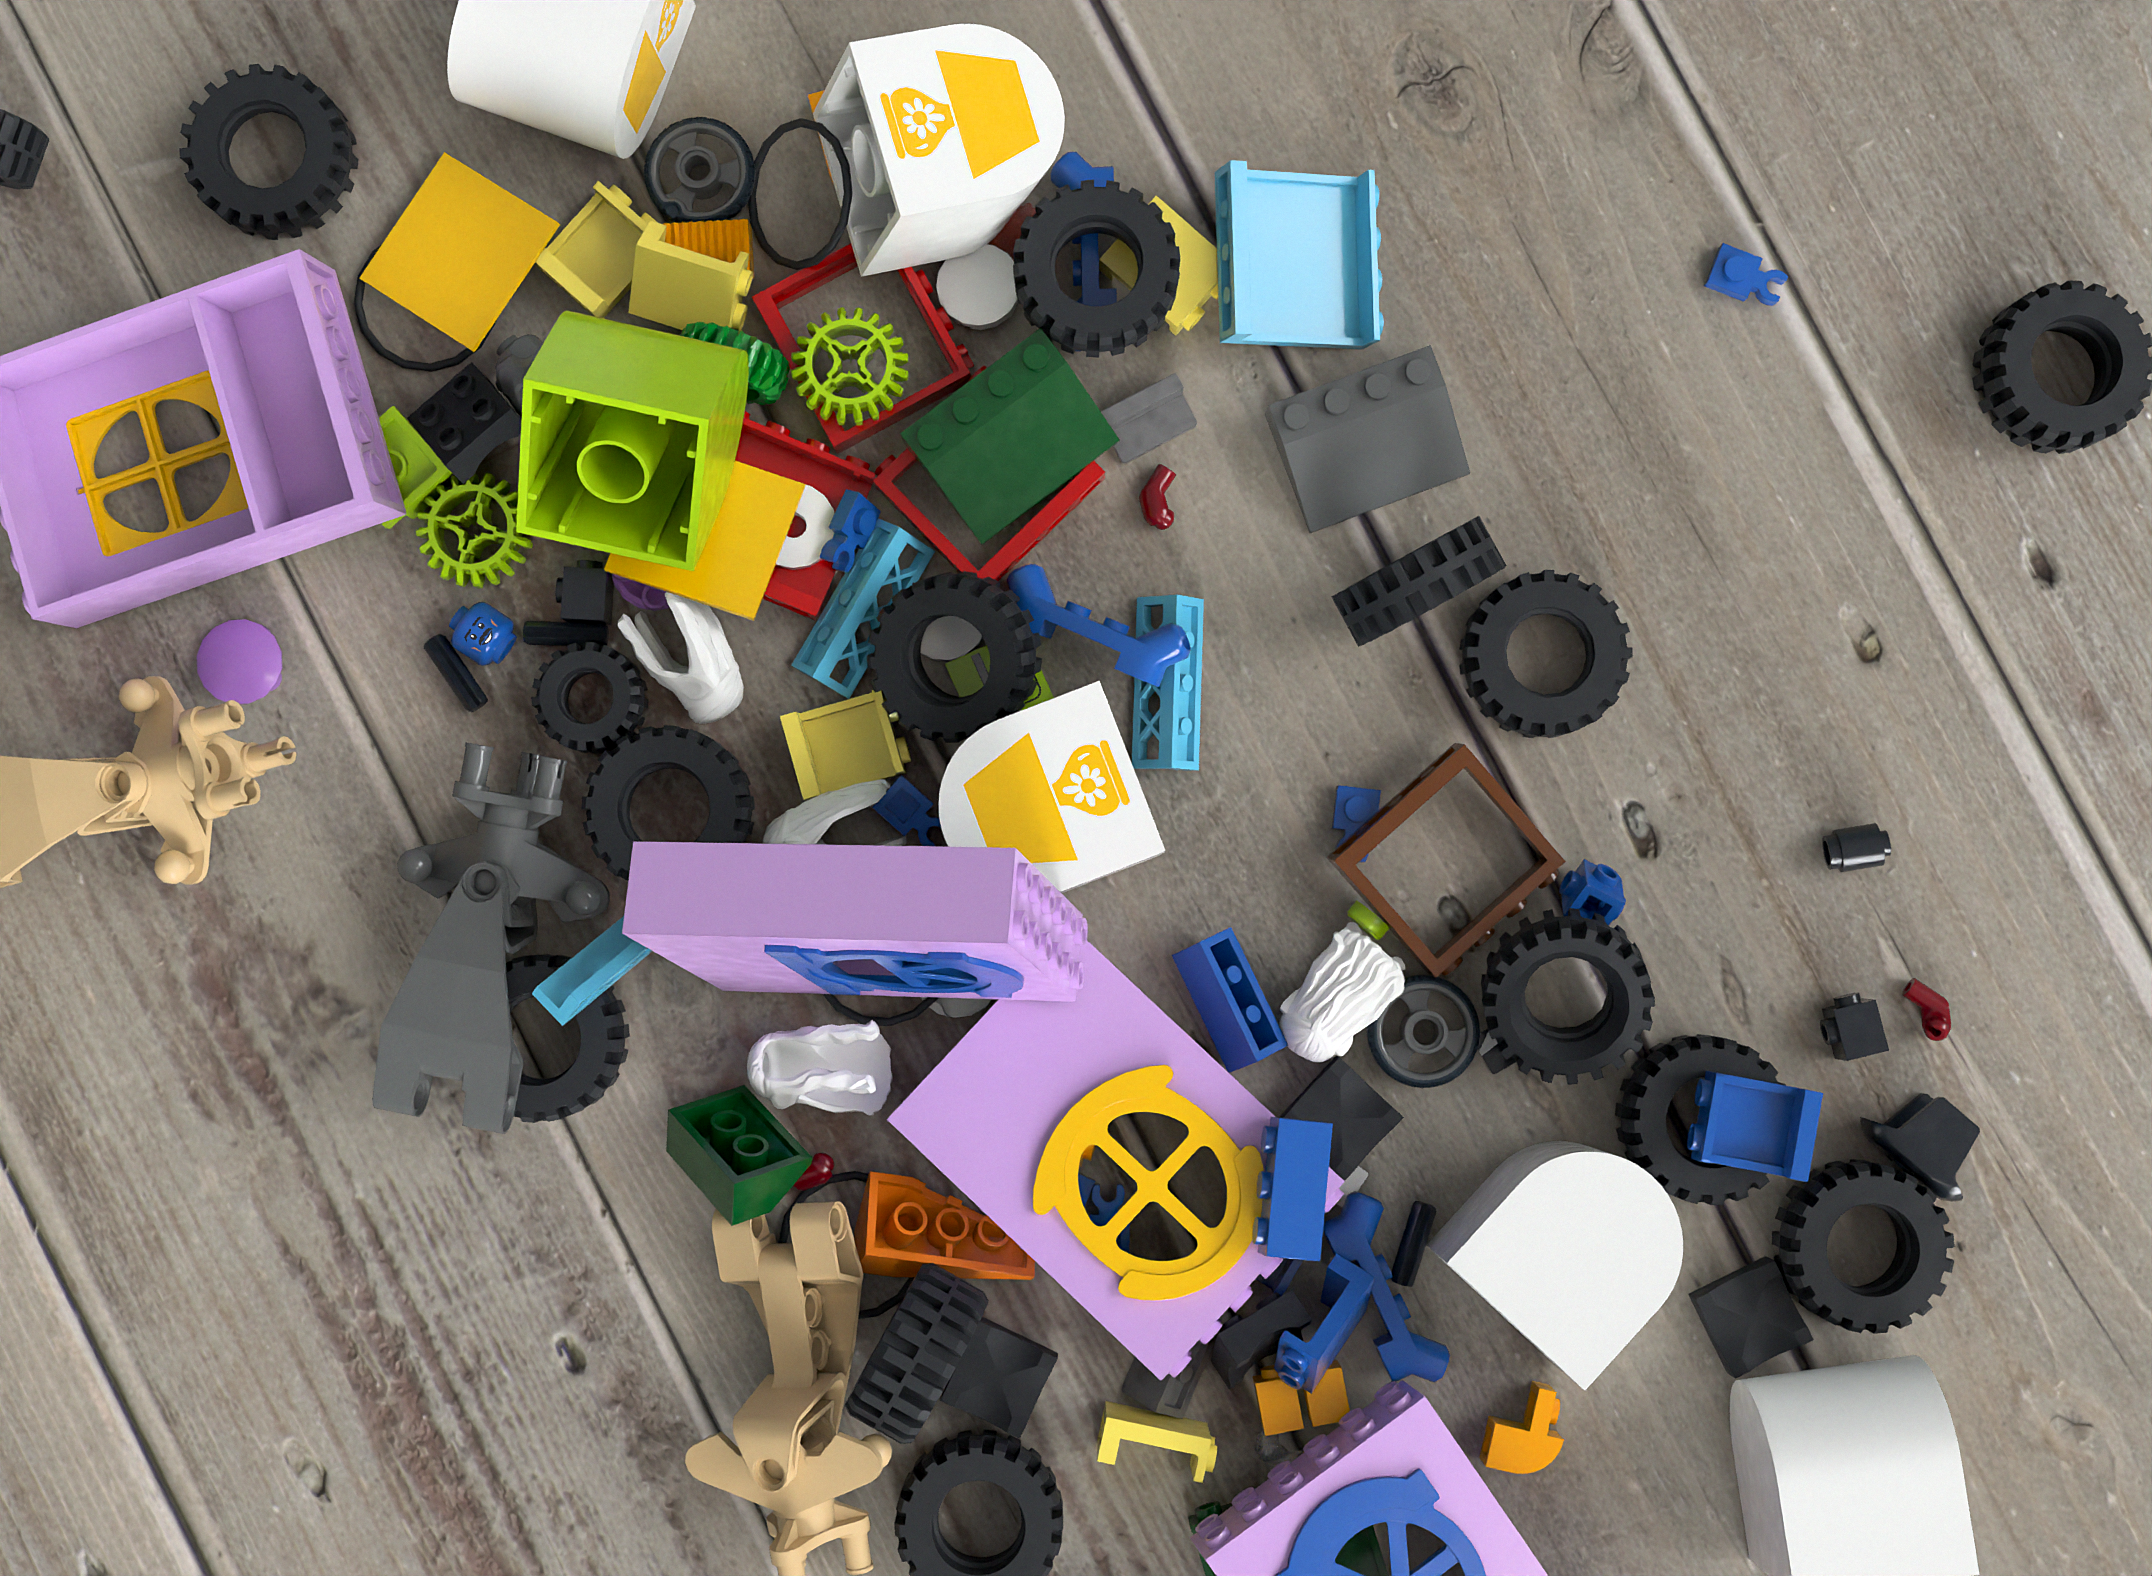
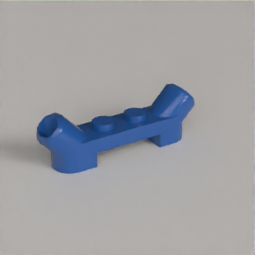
(1070, 171)
(1139, 657)
(1399, 1349)

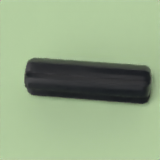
(564, 633)
(455, 673)
(1413, 1243)

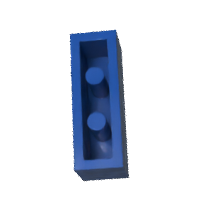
(1230, 1000)
(1293, 1188)

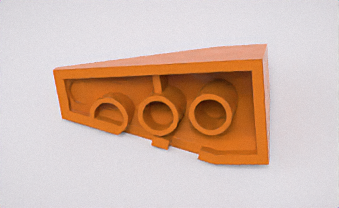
(911, 1226)

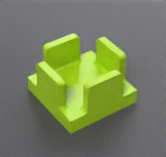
(414, 464)

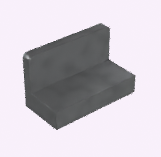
(1150, 418)
(1170, 1394)

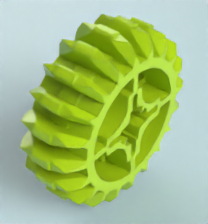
(863, 353)
(471, 548)

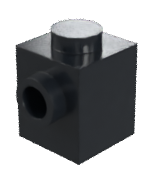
(585, 593)
(1853, 1027)

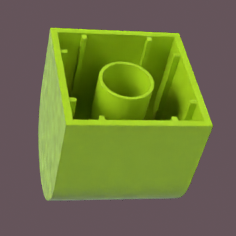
(628, 438)

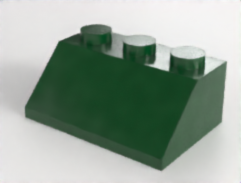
(735, 1152)

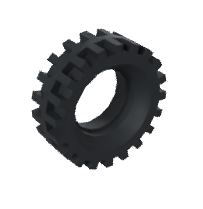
(311, 188)
(1419, 581)
(1487, 663)
(1577, 1048)

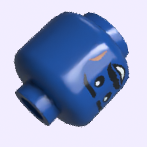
(482, 633)

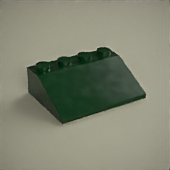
(1010, 436)

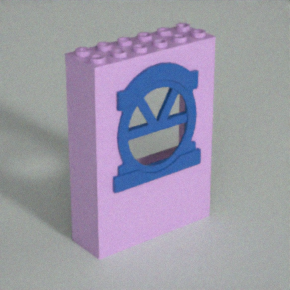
(857, 919)
(1377, 1467)

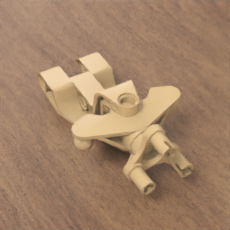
(174, 779)
(790, 1424)

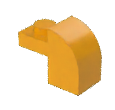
(1525, 1445)

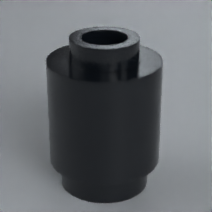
(1856, 848)

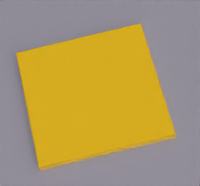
(459, 251)
(739, 548)

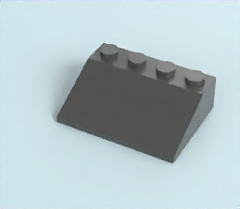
(1368, 439)

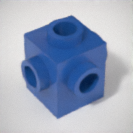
(1593, 891)

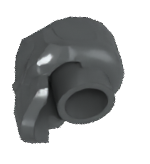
(512, 365)

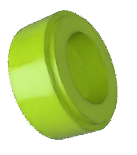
(1367, 920)

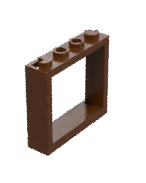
(1401, 808)

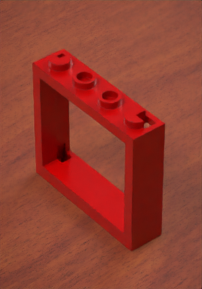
(937, 321)
(1018, 547)

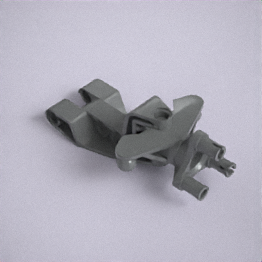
(455, 999)

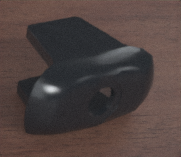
(1927, 1142)

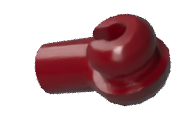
(1153, 500)
(1933, 1009)
(817, 1173)

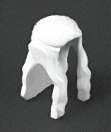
(712, 681)
(813, 817)
(1340, 995)
(823, 1067)

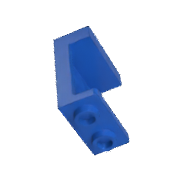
(1755, 1125)
(1347, 1294)

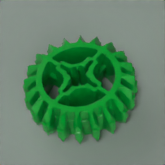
(766, 365)

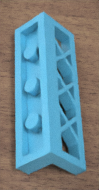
(856, 603)
(1178, 718)
(589, 973)

